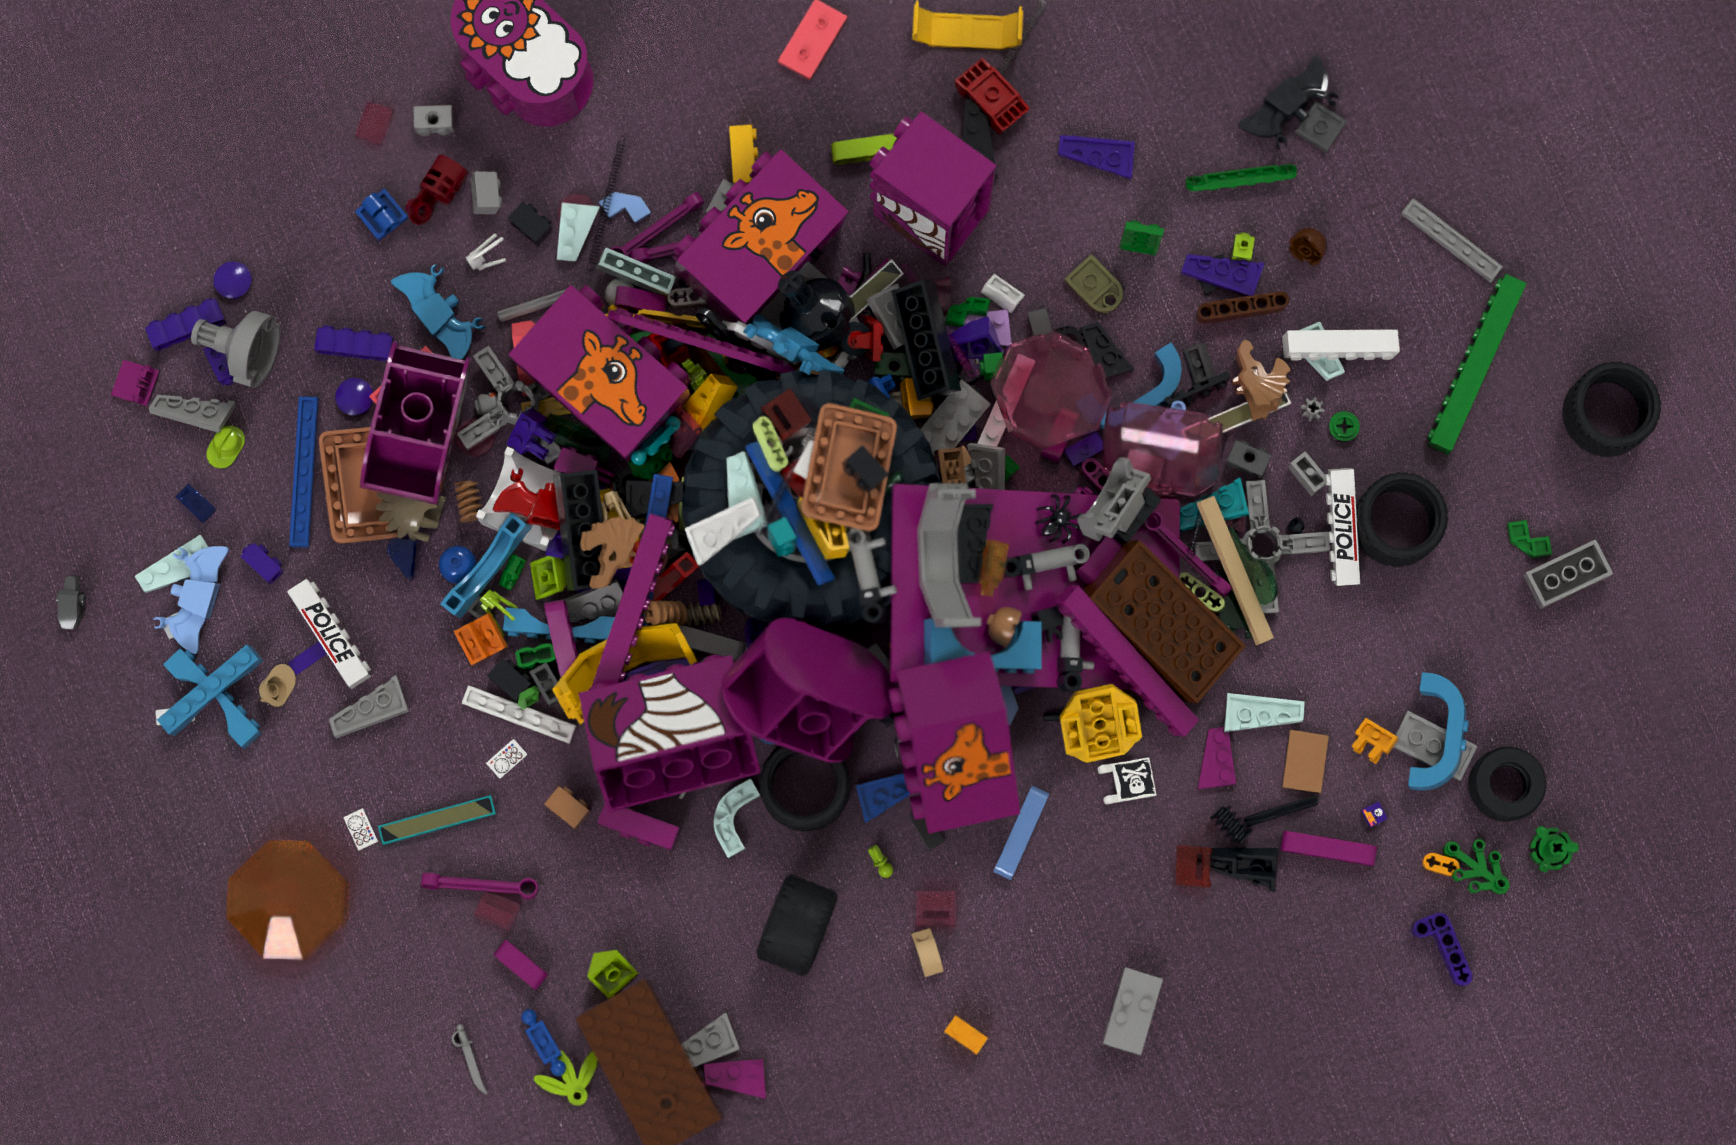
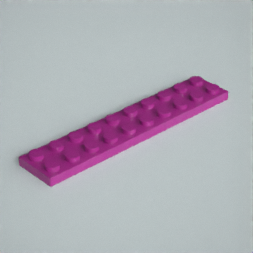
(698, 340)

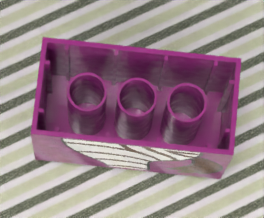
(931, 187)
(665, 734)

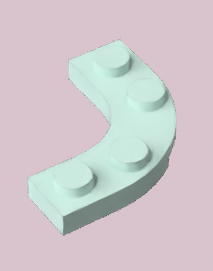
(725, 814)

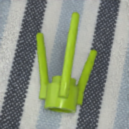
(491, 599)

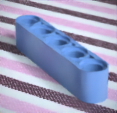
(1021, 832)

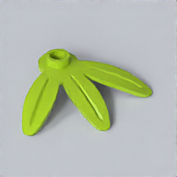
(572, 1083)

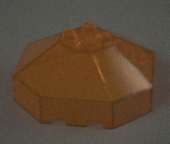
(287, 900)

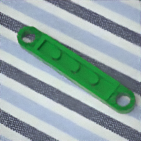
(1241, 177)

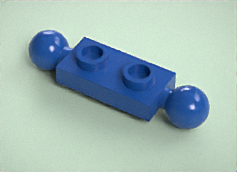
(543, 1042)

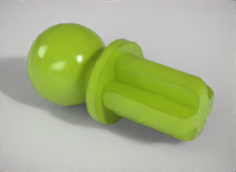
(885, 869)

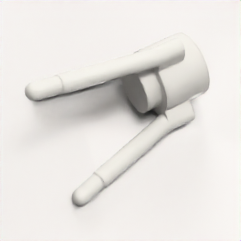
(476, 257)

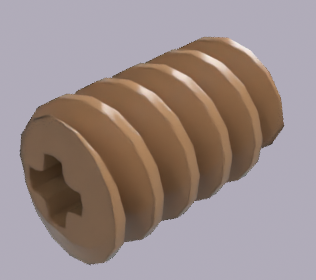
(468, 500)
(666, 613)

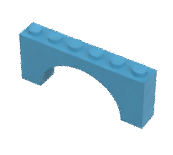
(1022, 652)

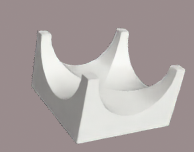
(535, 478)

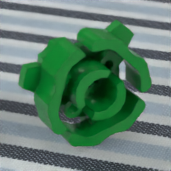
(1564, 849)

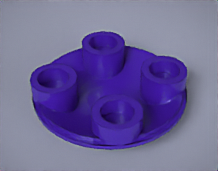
(232, 280)
(353, 396)

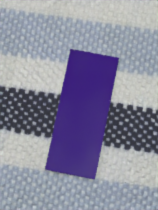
(705, 592)
(307, 658)

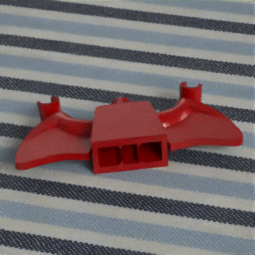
(538, 507)

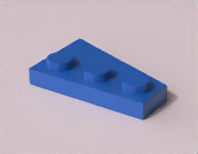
(881, 795)

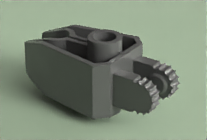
(70, 603)

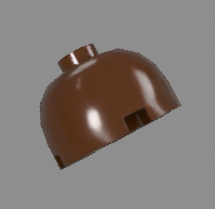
(1308, 245)

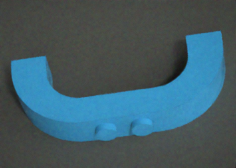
(1171, 368)
(1455, 744)

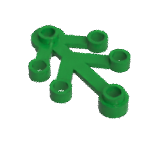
(1478, 868)

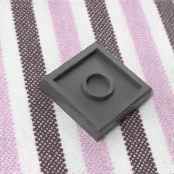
(1321, 127)

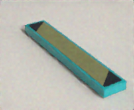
(436, 820)

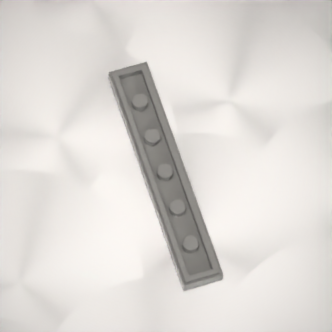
(1451, 240)

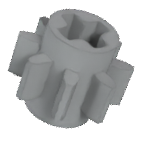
(1307, 411)

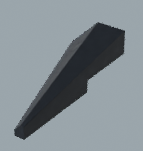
(1252, 864)

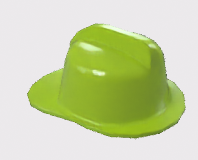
(225, 447)

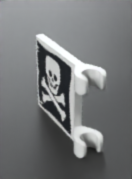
(1131, 779)

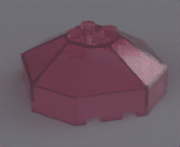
(1050, 390)

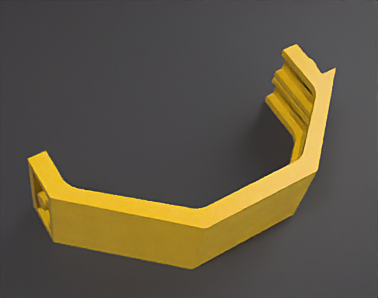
(653, 644)

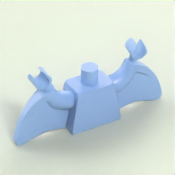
(195, 595)

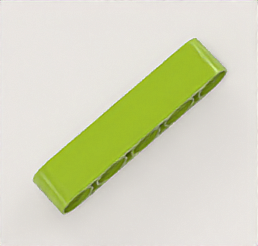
(860, 149)

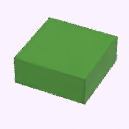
(528, 697)

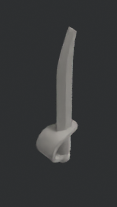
(469, 1056)

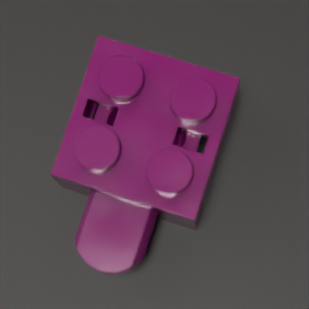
(572, 461)

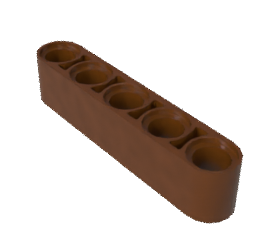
(1248, 301)

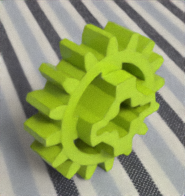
(696, 373)

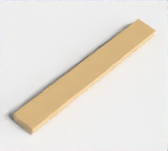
(1235, 570)

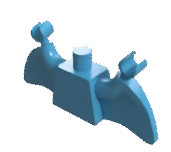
(437, 312)
(791, 345)

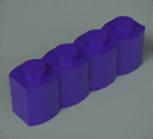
(179, 327)
(353, 344)

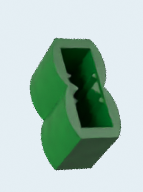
(530, 658)

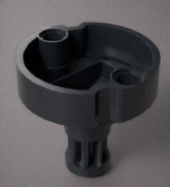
(816, 308)

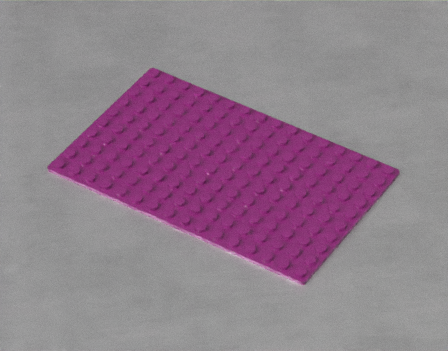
(1013, 524)

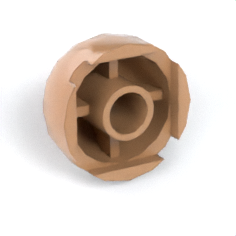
(1003, 625)

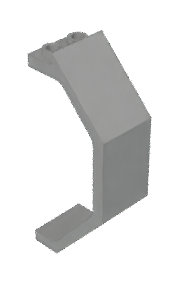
(940, 555)

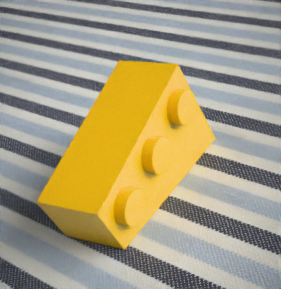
(743, 151)
(709, 398)
(828, 536)

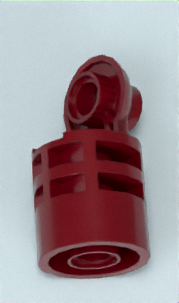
(439, 185)

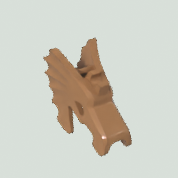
(1260, 389)
(616, 538)

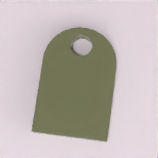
(1093, 284)

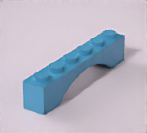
(503, 545)
(530, 626)
(227, 674)
(239, 726)

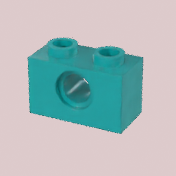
(782, 537)

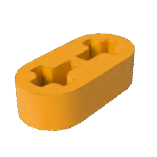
(1439, 868)

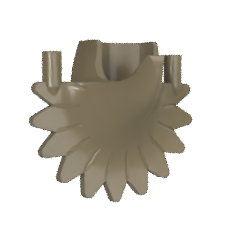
(409, 515)

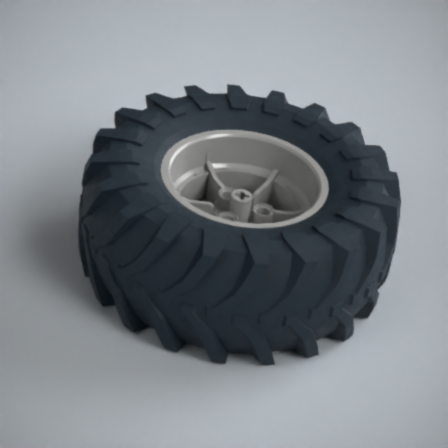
(749, 570)

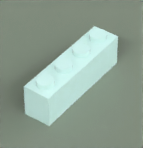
(635, 272)

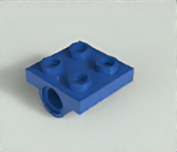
(381, 214)

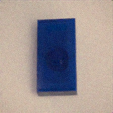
(196, 503)

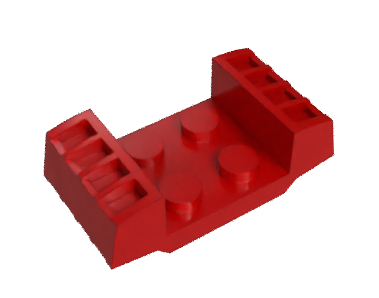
(992, 95)

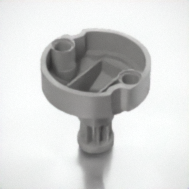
(248, 347)

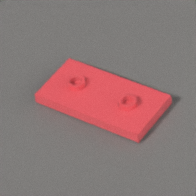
(812, 39)

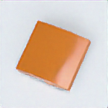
(480, 638)

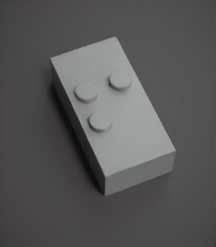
(1567, 574)
(1132, 1011)

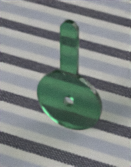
(1257, 571)

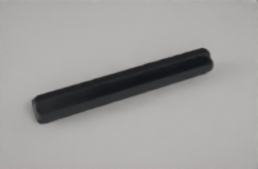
(1281, 810)

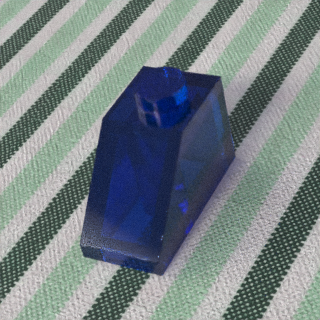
(403, 554)

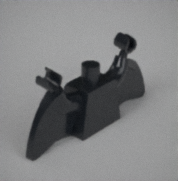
(1288, 102)

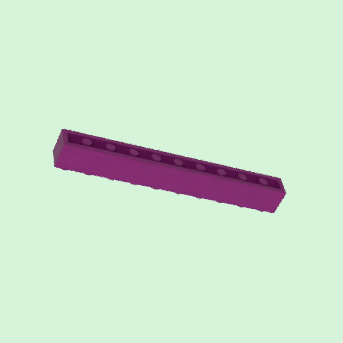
(634, 600)
(1126, 660)

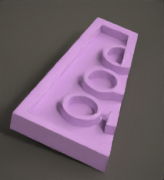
(999, 320)

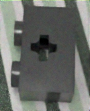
(545, 681)

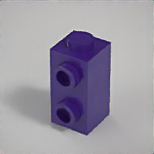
(219, 365)
(258, 559)

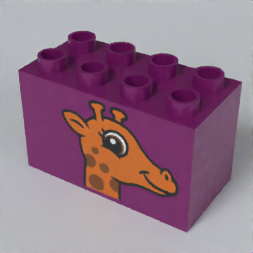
(758, 238)
(601, 371)
(955, 742)

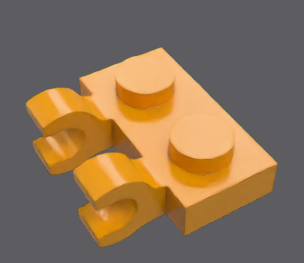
(1376, 736)

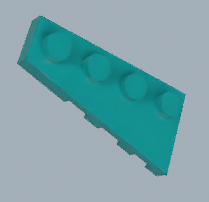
(1229, 499)

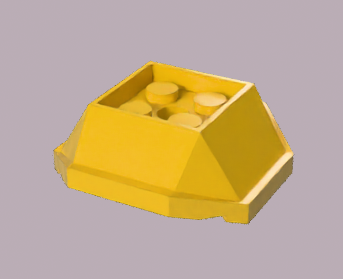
(1101, 740)

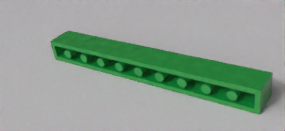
(1476, 364)

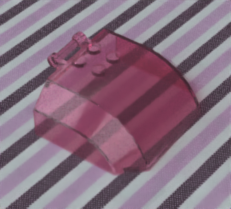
(1170, 444)

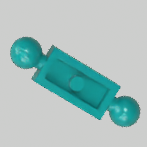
(652, 444)

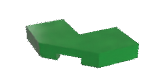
(973, 306)
(1520, 537)

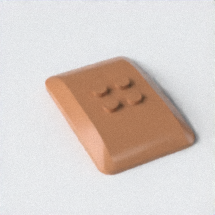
(828, 490)
(349, 507)

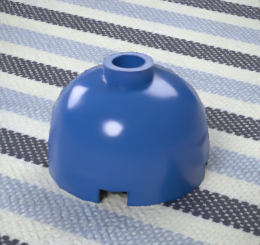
(456, 563)

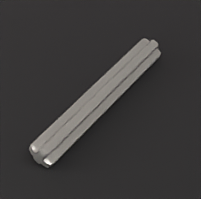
(528, 307)

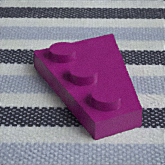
(1217, 762)
(737, 1076)

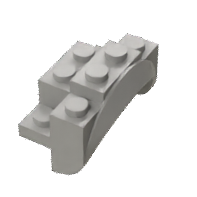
(1116, 503)

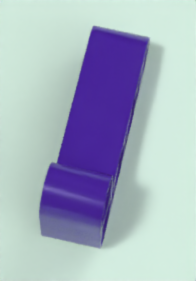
(1446, 951)

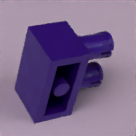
(526, 432)

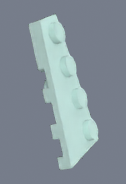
(743, 486)
(169, 569)
(1255, 712)

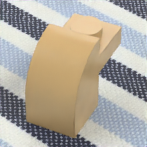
(927, 952)

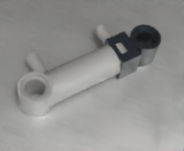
(1046, 560)
(870, 592)
(1070, 659)

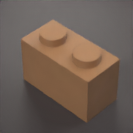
(567, 807)

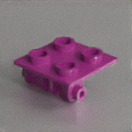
(135, 382)

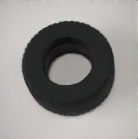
(1532, 776)

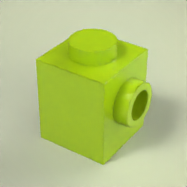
(1242, 247)

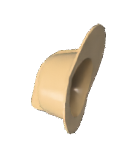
(277, 685)

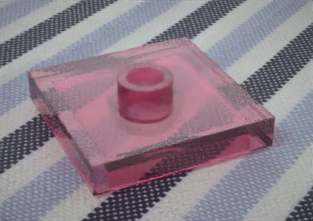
(686, 434)

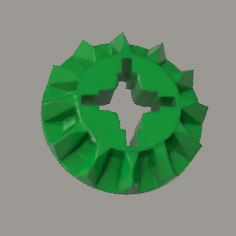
(1351, 421)

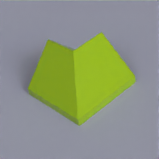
(548, 576)
(610, 972)

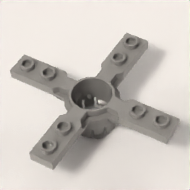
(500, 416)
(1260, 523)

